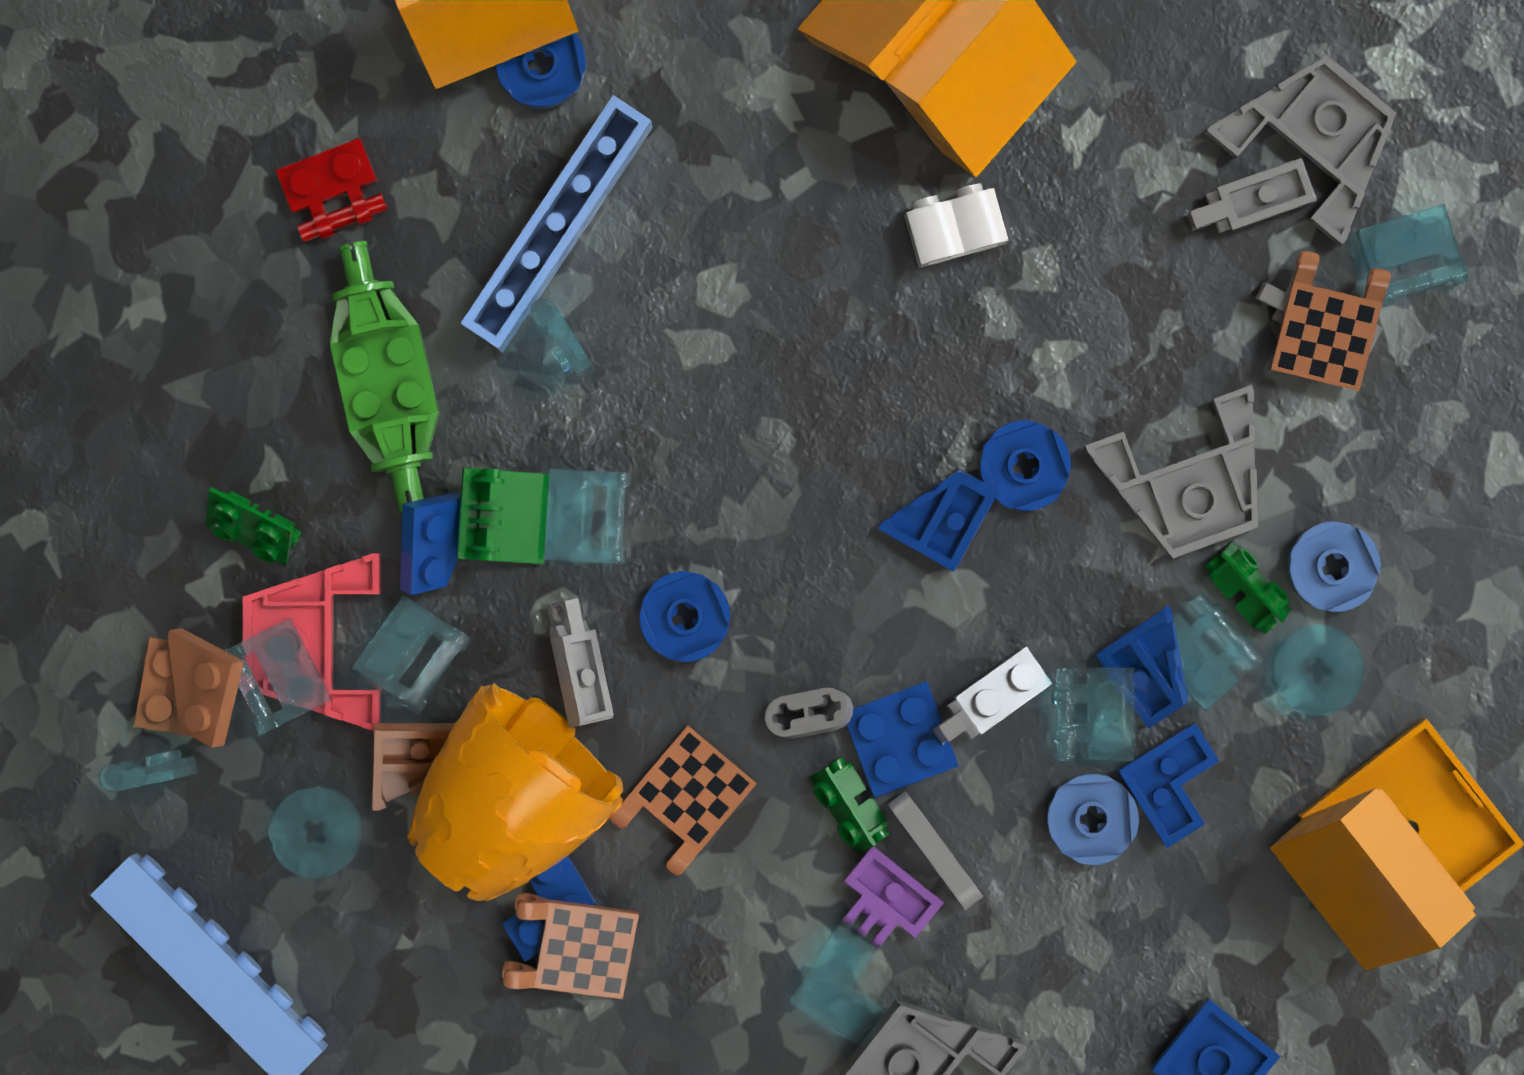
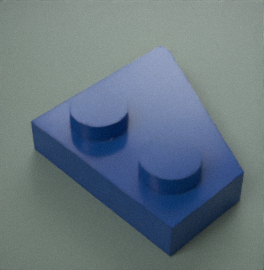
(429, 542)

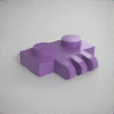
(888, 897)

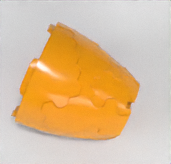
(508, 796)

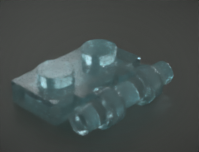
(1204, 671)
(1109, 709)

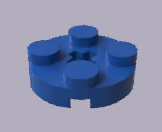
(552, 88)
(1036, 442)
(674, 640)

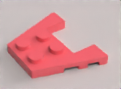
(311, 607)

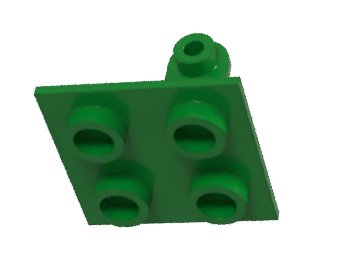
(502, 516)
(234, 519)

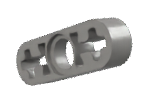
(935, 850)

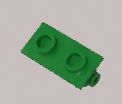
(1262, 598)
(859, 824)

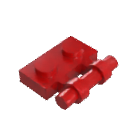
(327, 177)

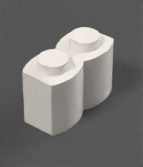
(955, 226)

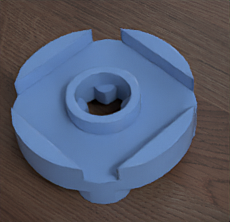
(1322, 590)
(1110, 799)

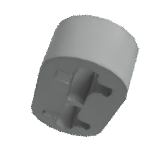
(810, 723)

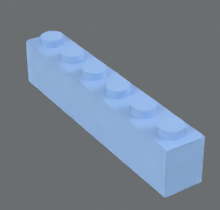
(557, 223)
(209, 968)

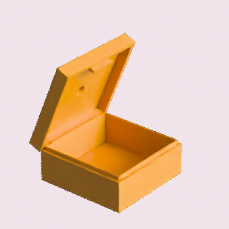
(474, 35)
(956, 65)
(1378, 878)

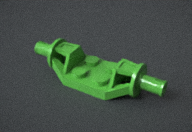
(383, 375)

